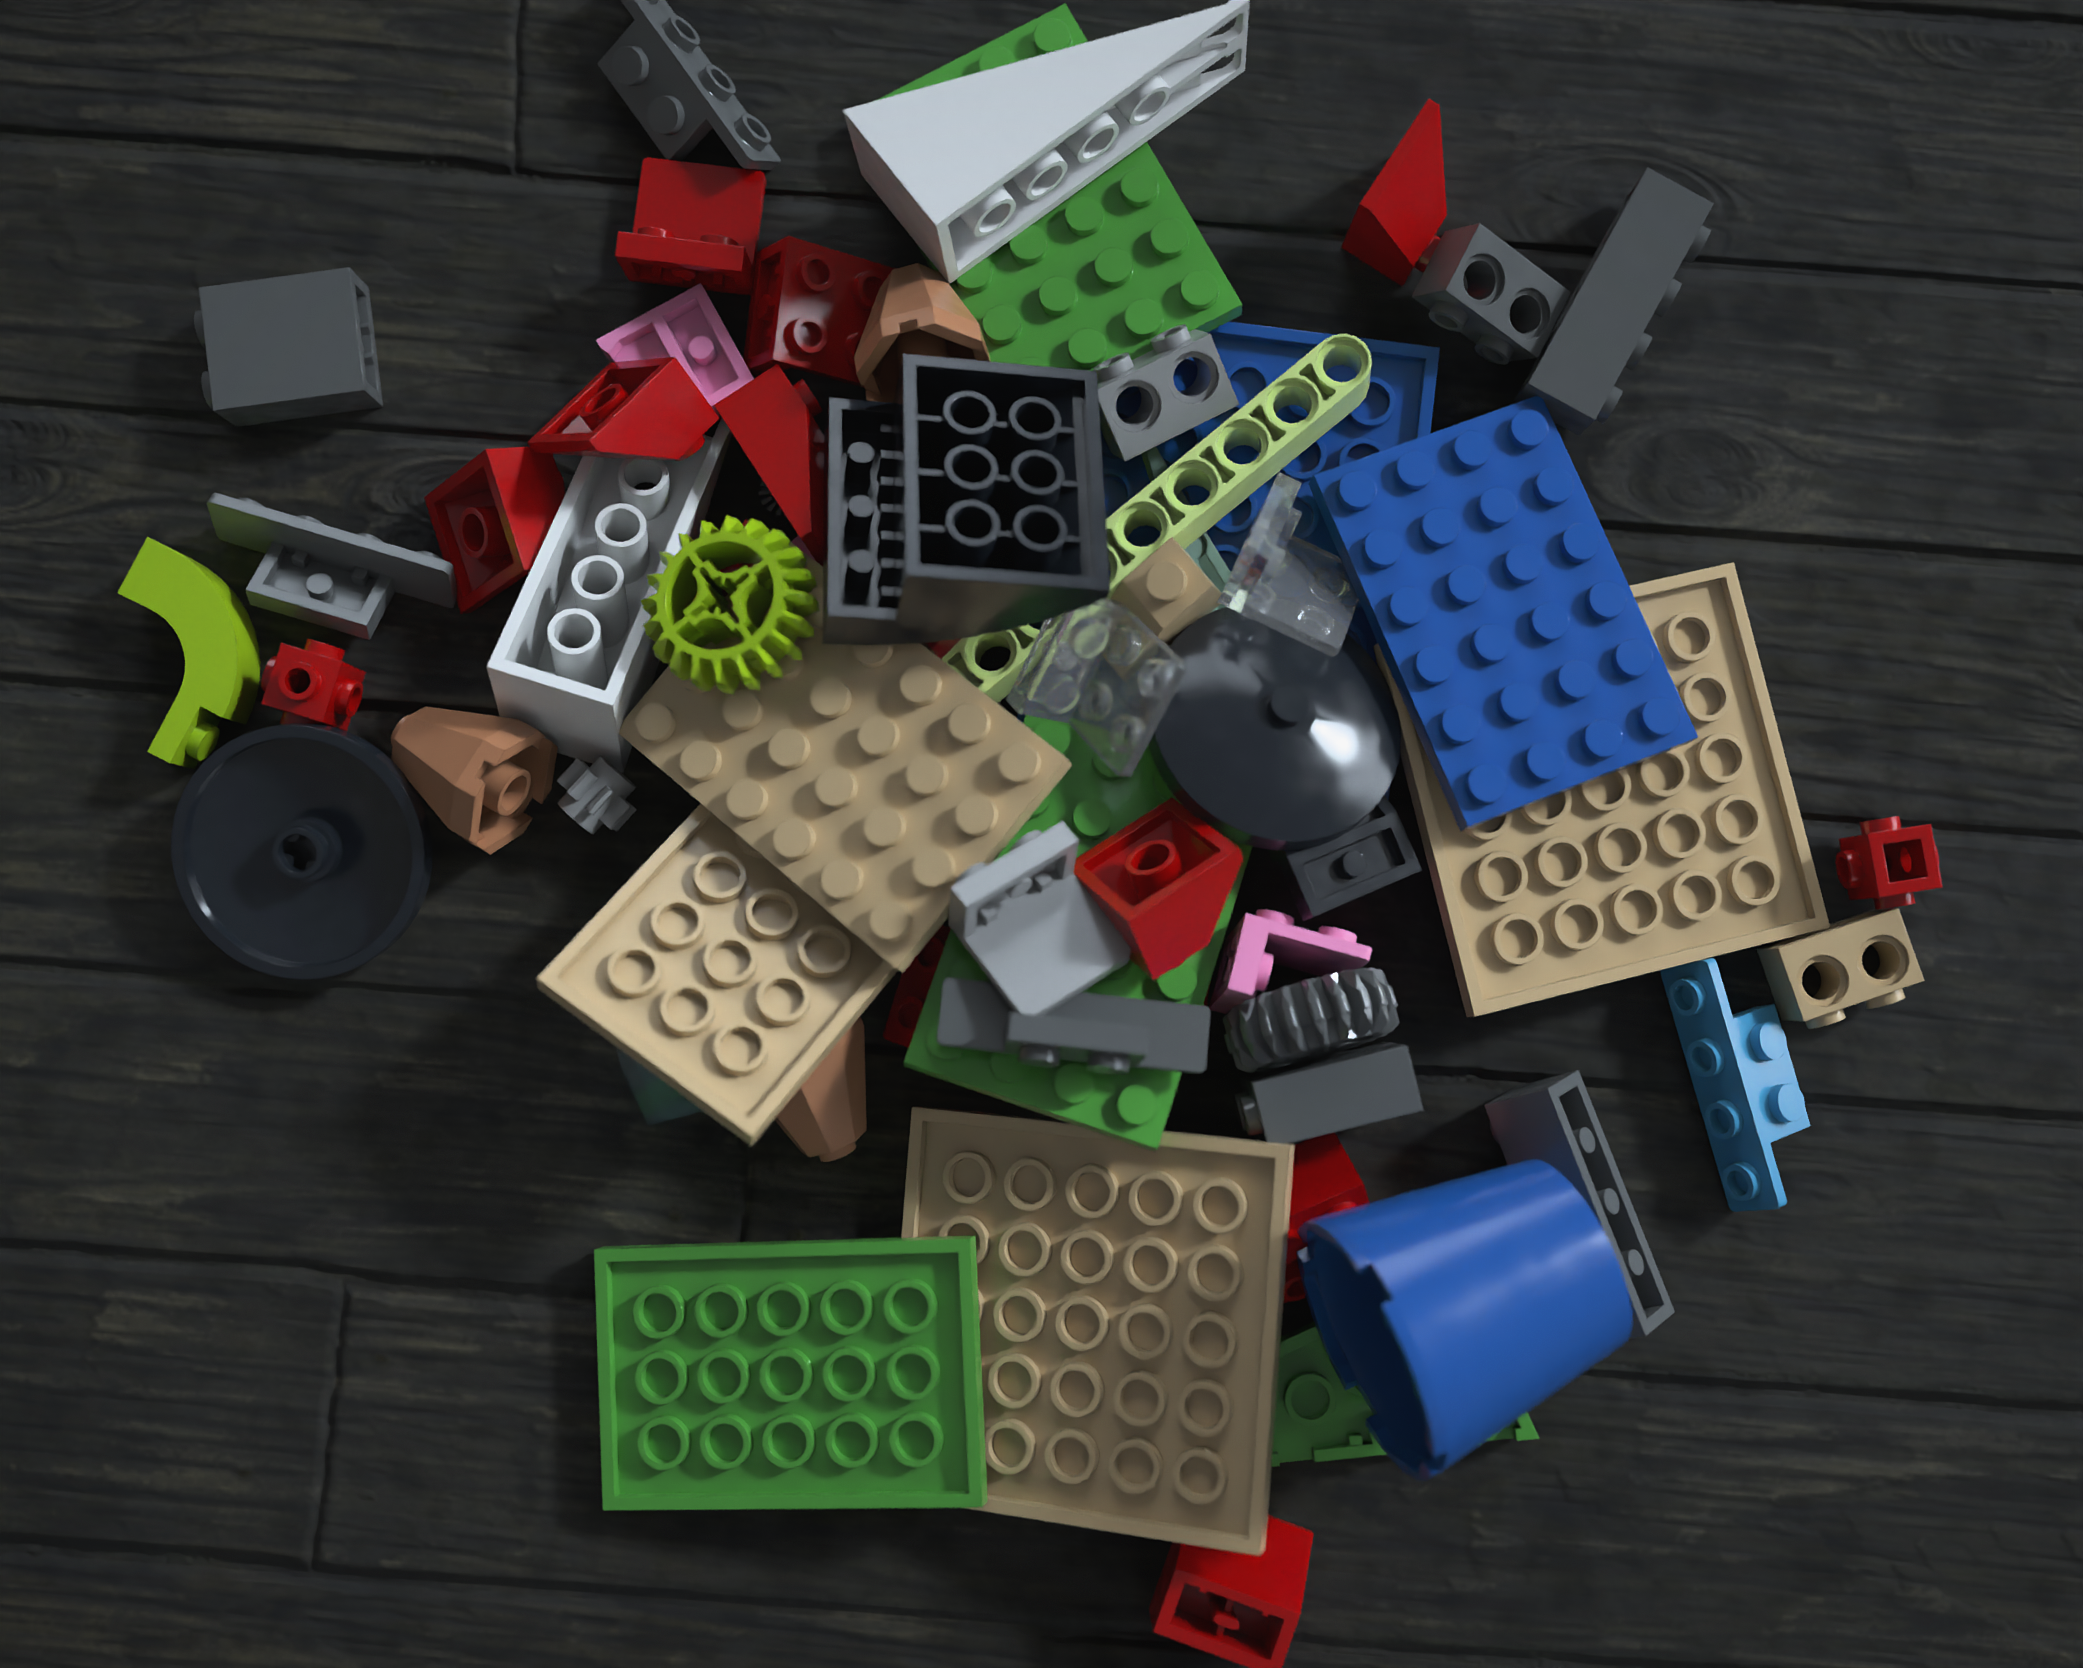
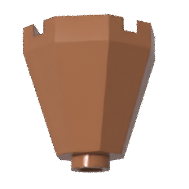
(915, 316)
(475, 771)
(831, 1104)

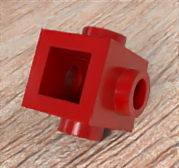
(312, 685)
(1888, 862)

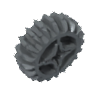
(1310, 1020)

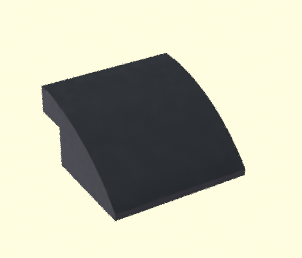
(962, 503)

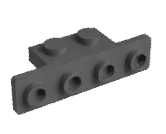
(679, 90)
(326, 571)
(1087, 1028)

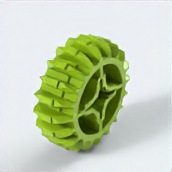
(688, 625)

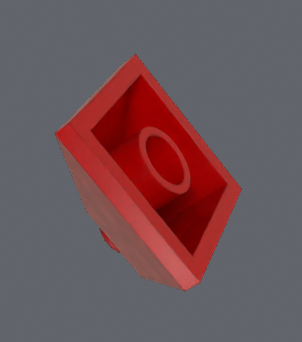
(1405, 203)
(631, 413)
(495, 519)
(1162, 884)

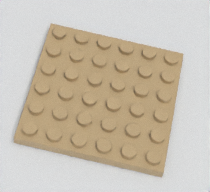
(1646, 862)
(1117, 1317)

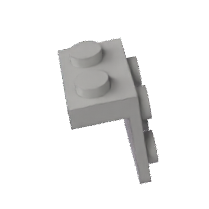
(1035, 923)

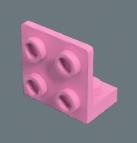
(1272, 939)

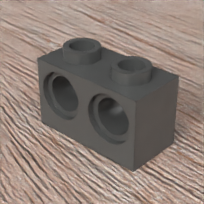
(1497, 282)

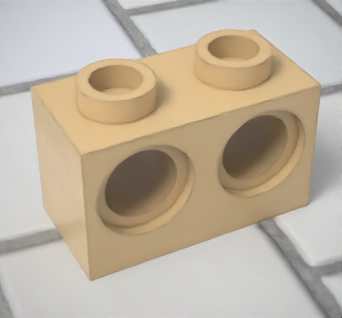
(1838, 958)

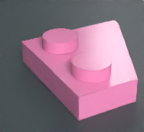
(693, 334)

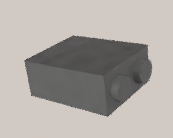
(288, 347)
(1328, 1094)

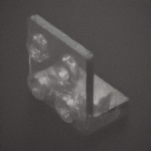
(1289, 579)
(1102, 678)

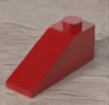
(784, 445)

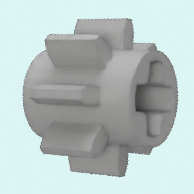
(596, 795)

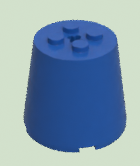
(1463, 1305)

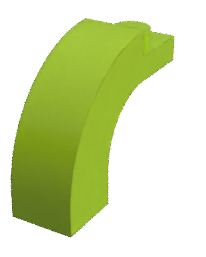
(216, 644)

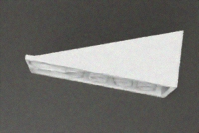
(1009, 144)
(576, 637)

